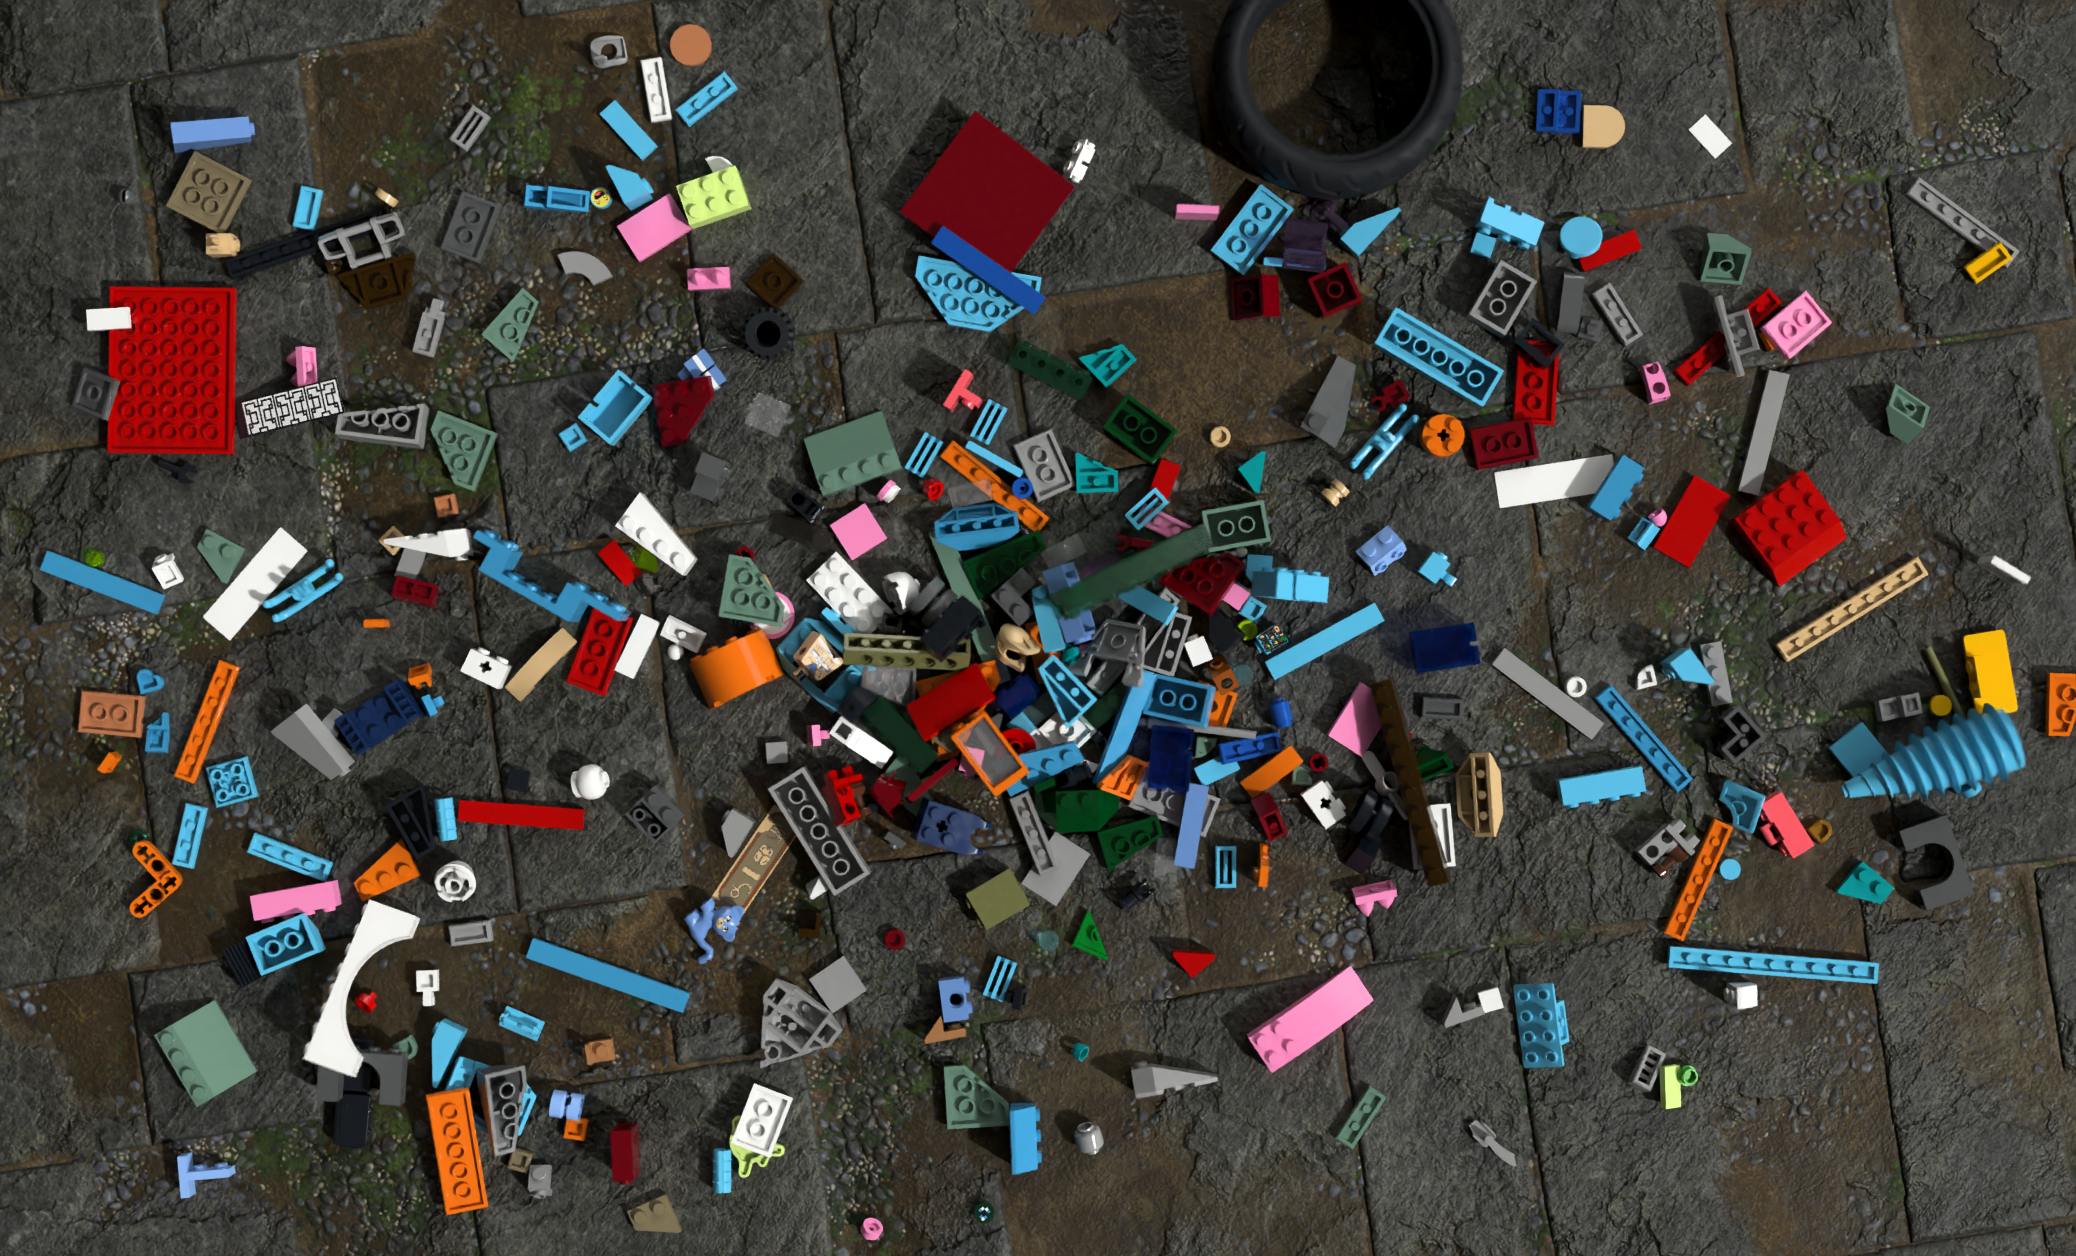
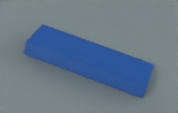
(1249, 748)

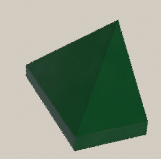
(1432, 762)

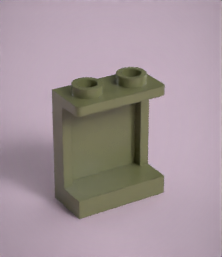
(997, 899)

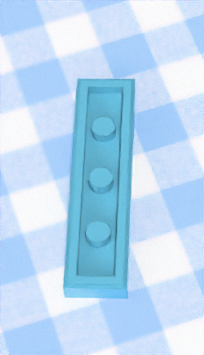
(290, 857)

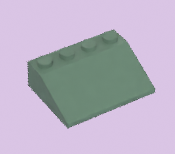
(852, 454)
(206, 1053)

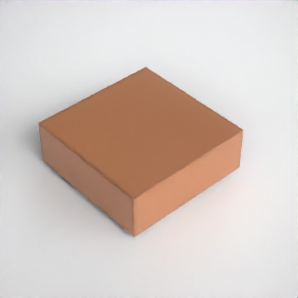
(446, 505)

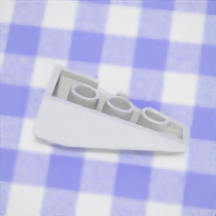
(448, 543)

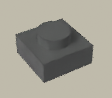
(895, 840)

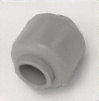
(1088, 1138)

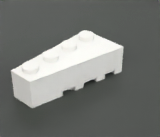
(652, 531)

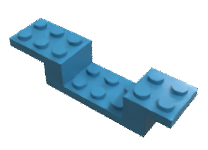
(571, 602)

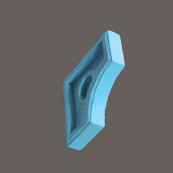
(1743, 804)

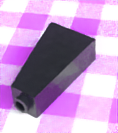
(857, 703)

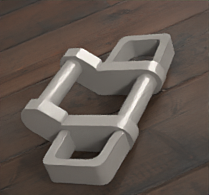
(343, 234)

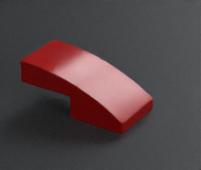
(619, 562)

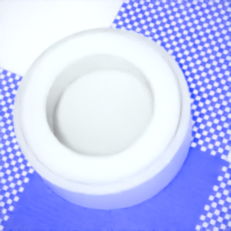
(1575, 686)

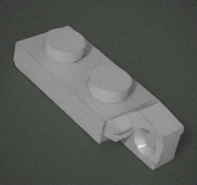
(429, 329)

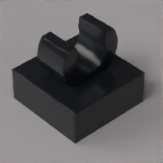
(1018, 997)

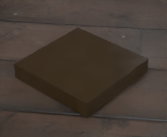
(775, 281)

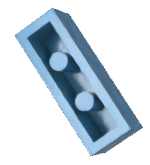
(1616, 488)

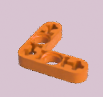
(160, 876)

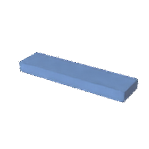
(1191, 826)

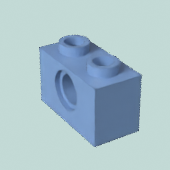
(950, 1010)

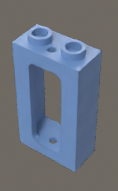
(1078, 628)

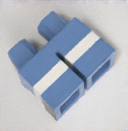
(701, 366)

